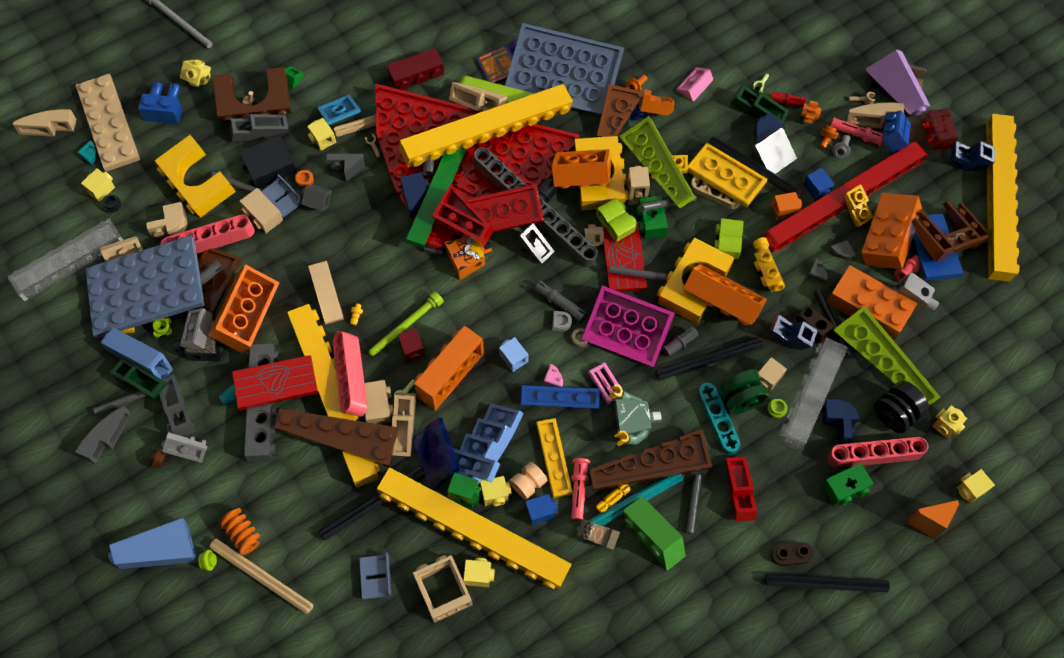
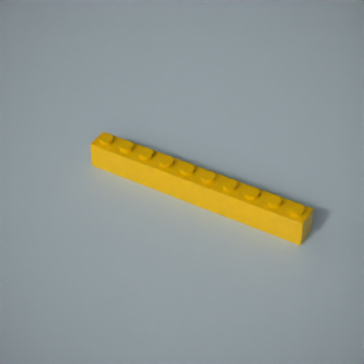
(485, 125)
(1002, 199)
(312, 343)
(474, 529)

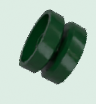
(744, 391)

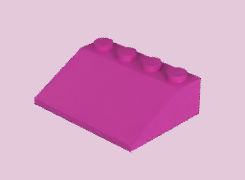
(628, 326)

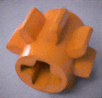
(810, 112)

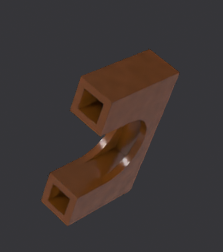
(275, 102)

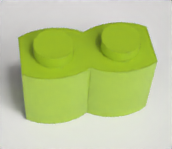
(616, 219)
(729, 237)

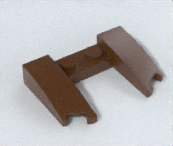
(940, 246)

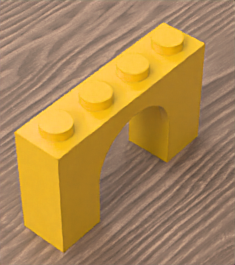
(595, 196)
(202, 197)
(674, 296)

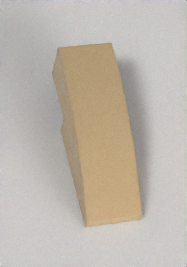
(475, 97)
(873, 114)
(46, 123)
(326, 292)
(404, 420)

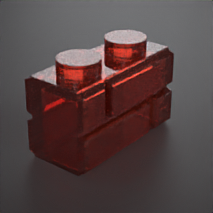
(940, 128)

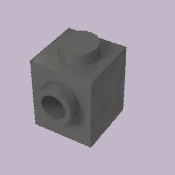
(316, 197)

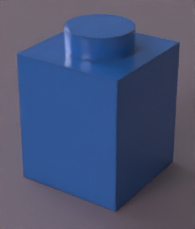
(818, 184)
(541, 509)

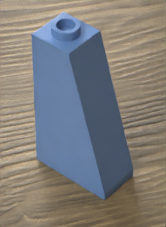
(137, 353)
(155, 547)

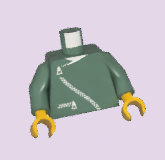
(632, 417)

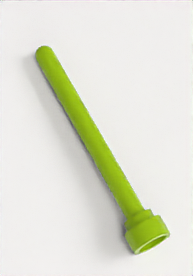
(434, 300)

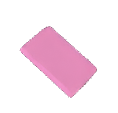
(695, 83)

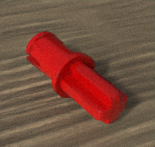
(787, 99)

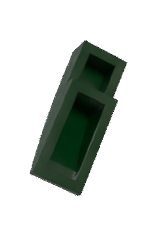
(758, 104)
(137, 378)

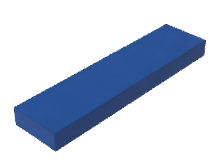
(560, 396)

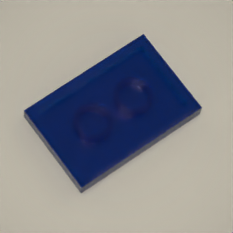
(436, 453)

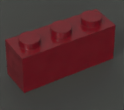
(415, 69)

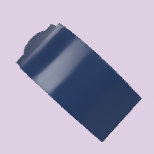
(974, 157)
(793, 336)
(842, 414)

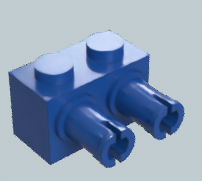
(161, 108)

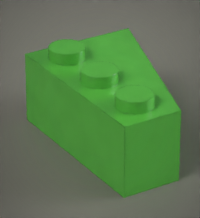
(655, 532)

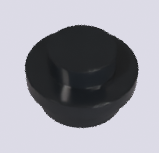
(111, 203)

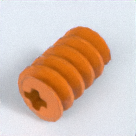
(239, 531)

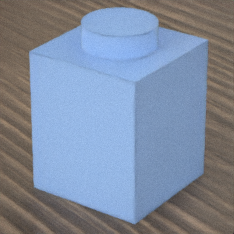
(513, 354)

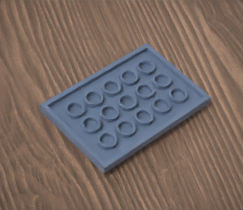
(555, 58)
(144, 286)

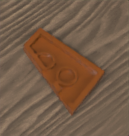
(617, 109)

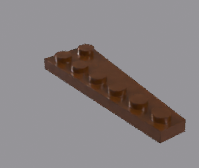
(356, 438)
(669, 459)

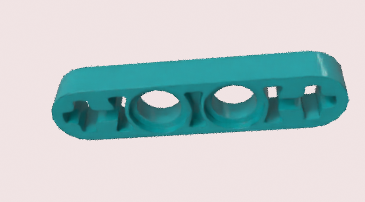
(721, 417)

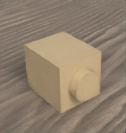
(771, 373)

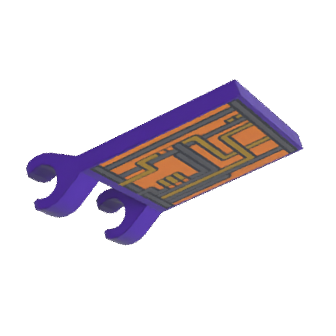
(497, 63)

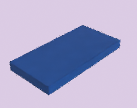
(930, 269)

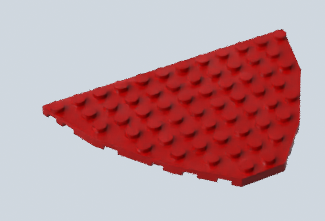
(405, 114)

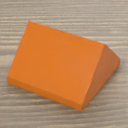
(933, 519)

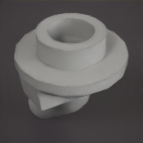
(841, 149)

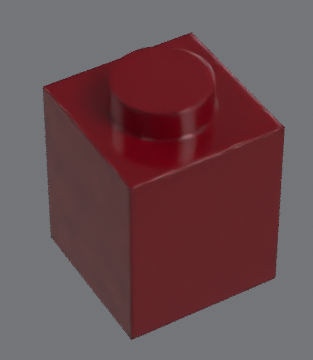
(411, 345)

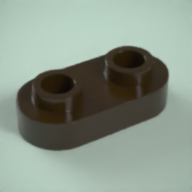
(793, 554)

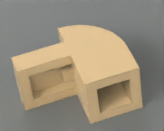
(174, 221)

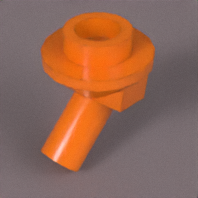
(635, 84)
(829, 133)

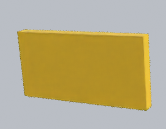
(726, 174)

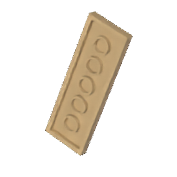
(107, 122)

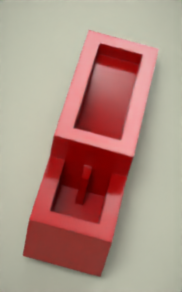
(741, 489)

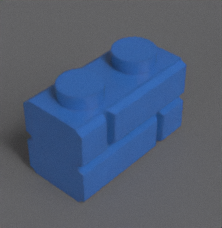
(896, 131)

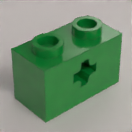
(652, 222)
(854, 476)
(464, 491)

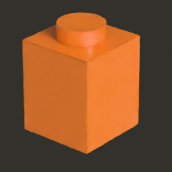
(786, 205)

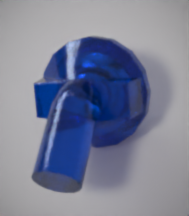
(637, 113)

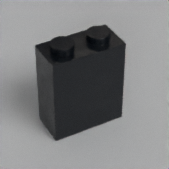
(267, 161)

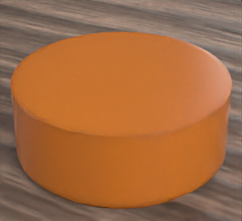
(304, 178)

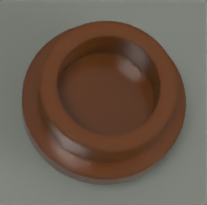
(158, 458)

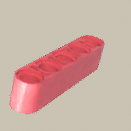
(217, 233)
(349, 374)
(885, 447)

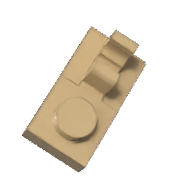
(121, 248)

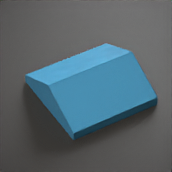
(338, 109)

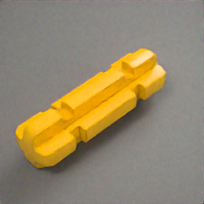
(612, 498)

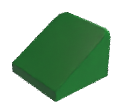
(293, 76)

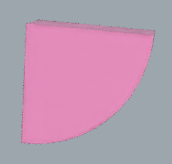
(553, 377)

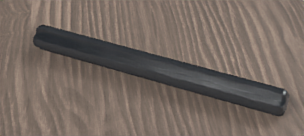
(771, 177)
(709, 358)
(361, 510)
(827, 583)

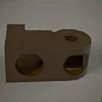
(818, 322)

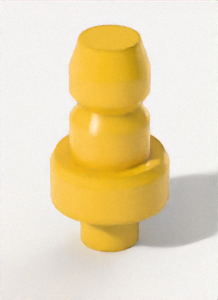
(356, 312)

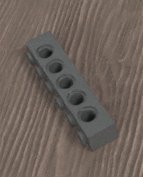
(265, 450)

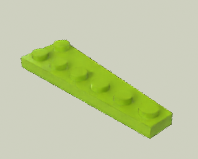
(653, 153)
(878, 347)

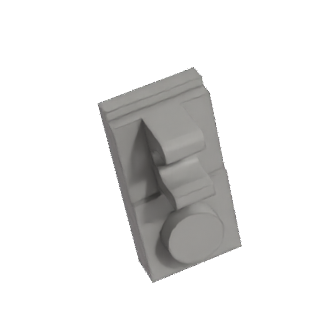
(185, 447)

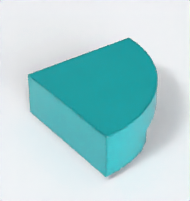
(88, 153)

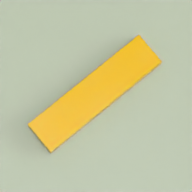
(554, 458)

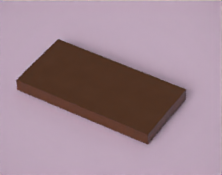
(216, 287)

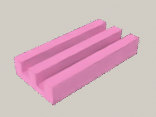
(608, 400)

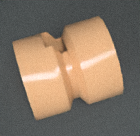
(528, 480)

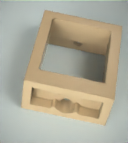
(451, 607)

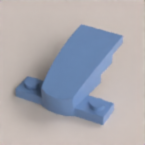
(487, 443)

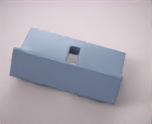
(277, 190)
(375, 587)

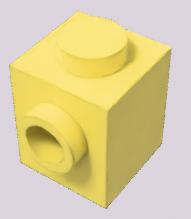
(321, 134)
(98, 184)
(974, 485)
(495, 492)
(478, 573)

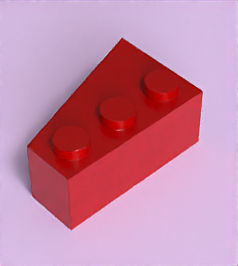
(461, 217)

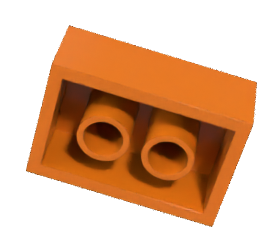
(581, 168)

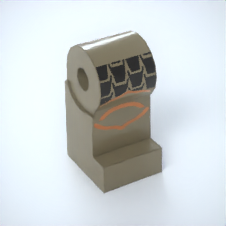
(598, 534)

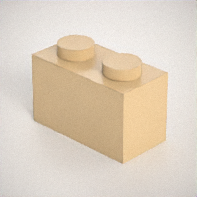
(637, 184)
(261, 210)
(378, 405)

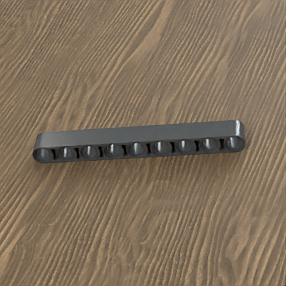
(549, 227)

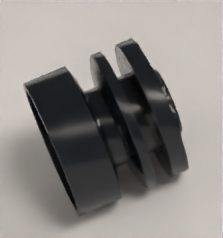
(901, 406)

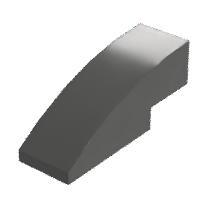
(257, 127)
(176, 408)
(103, 434)

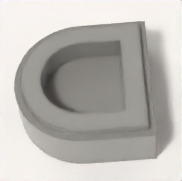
(561, 321)

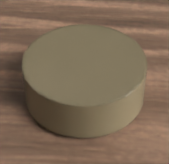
(576, 338)

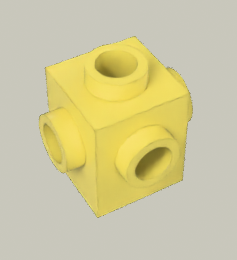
(195, 72)
(950, 421)

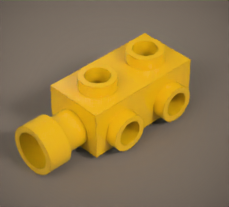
(766, 264)

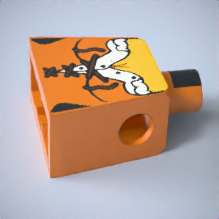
(466, 255)

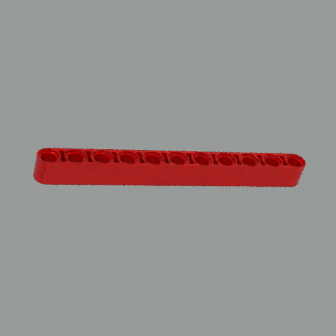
(835, 202)

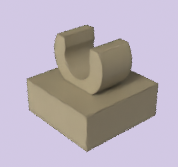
(594, 235)

